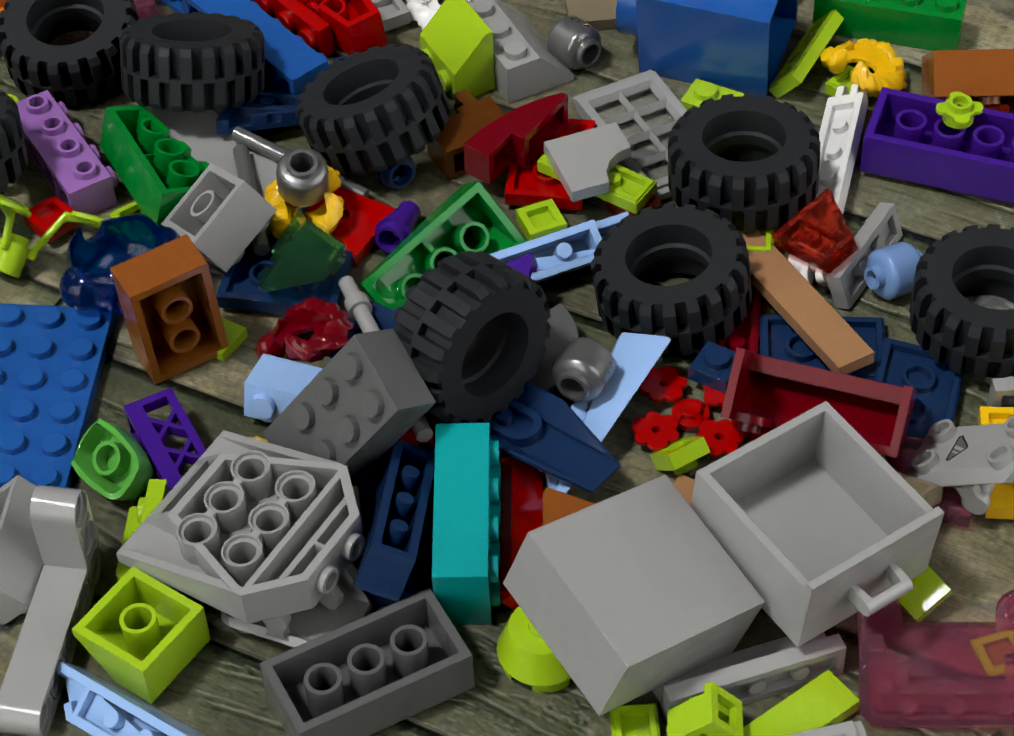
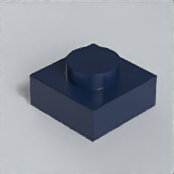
(712, 366)

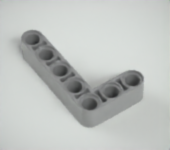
(61, 599)

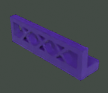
(145, 432)

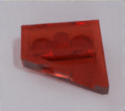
(818, 234)

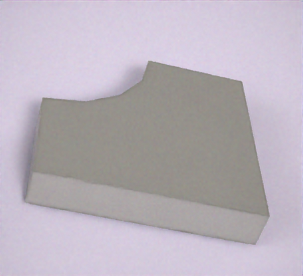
(586, 158)

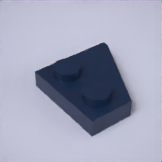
(265, 112)

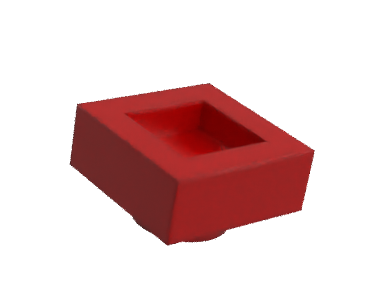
(46, 214)

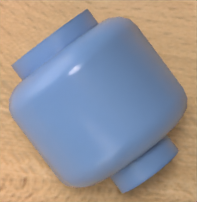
(892, 270)

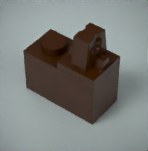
(468, 119)

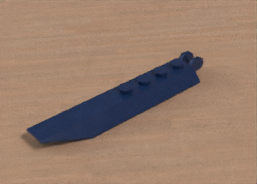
(538, 430)

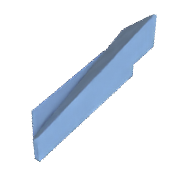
(562, 250)
(633, 359)
(110, 711)

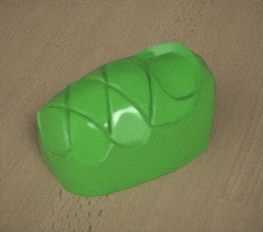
(112, 462)

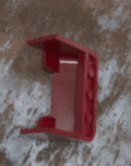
(776, 391)

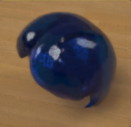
(88, 277)

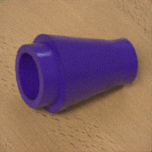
(397, 226)

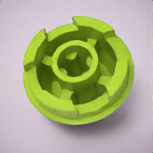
(528, 657)

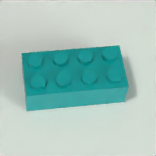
(466, 522)

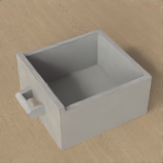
(817, 522)
(632, 593)

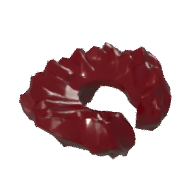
(326, 320)

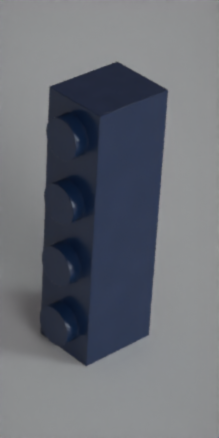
(396, 521)

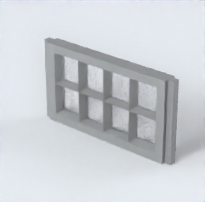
(645, 115)

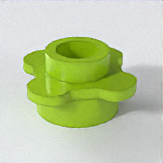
(958, 110)

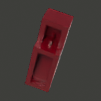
(515, 137)

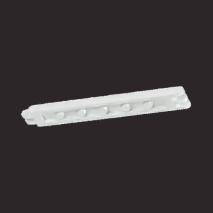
(838, 150)

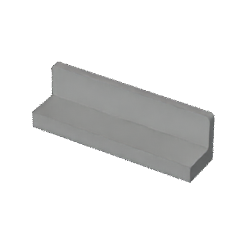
(759, 671)

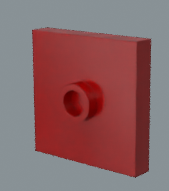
(358, 222)

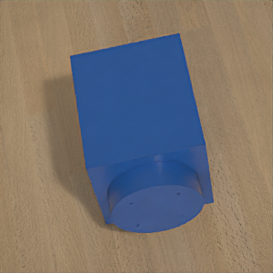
(711, 40)

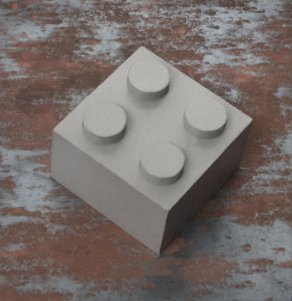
(220, 216)

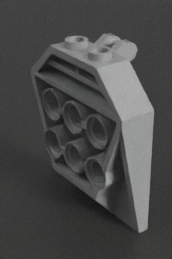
(254, 531)

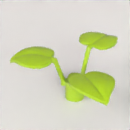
(14, 247)

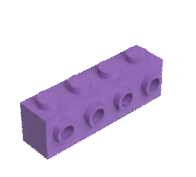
(64, 157)

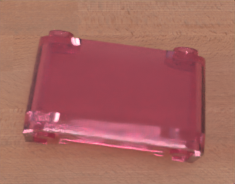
(936, 670)

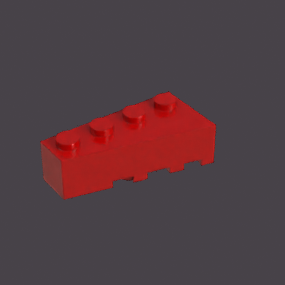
(353, 23)

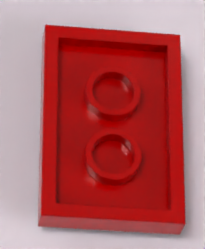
(530, 186)

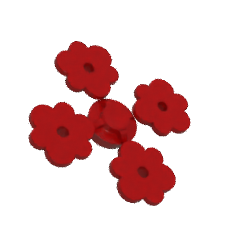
(687, 415)

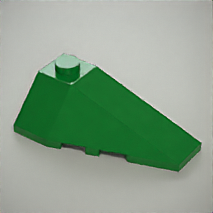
(460, 224)

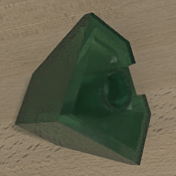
(303, 255)

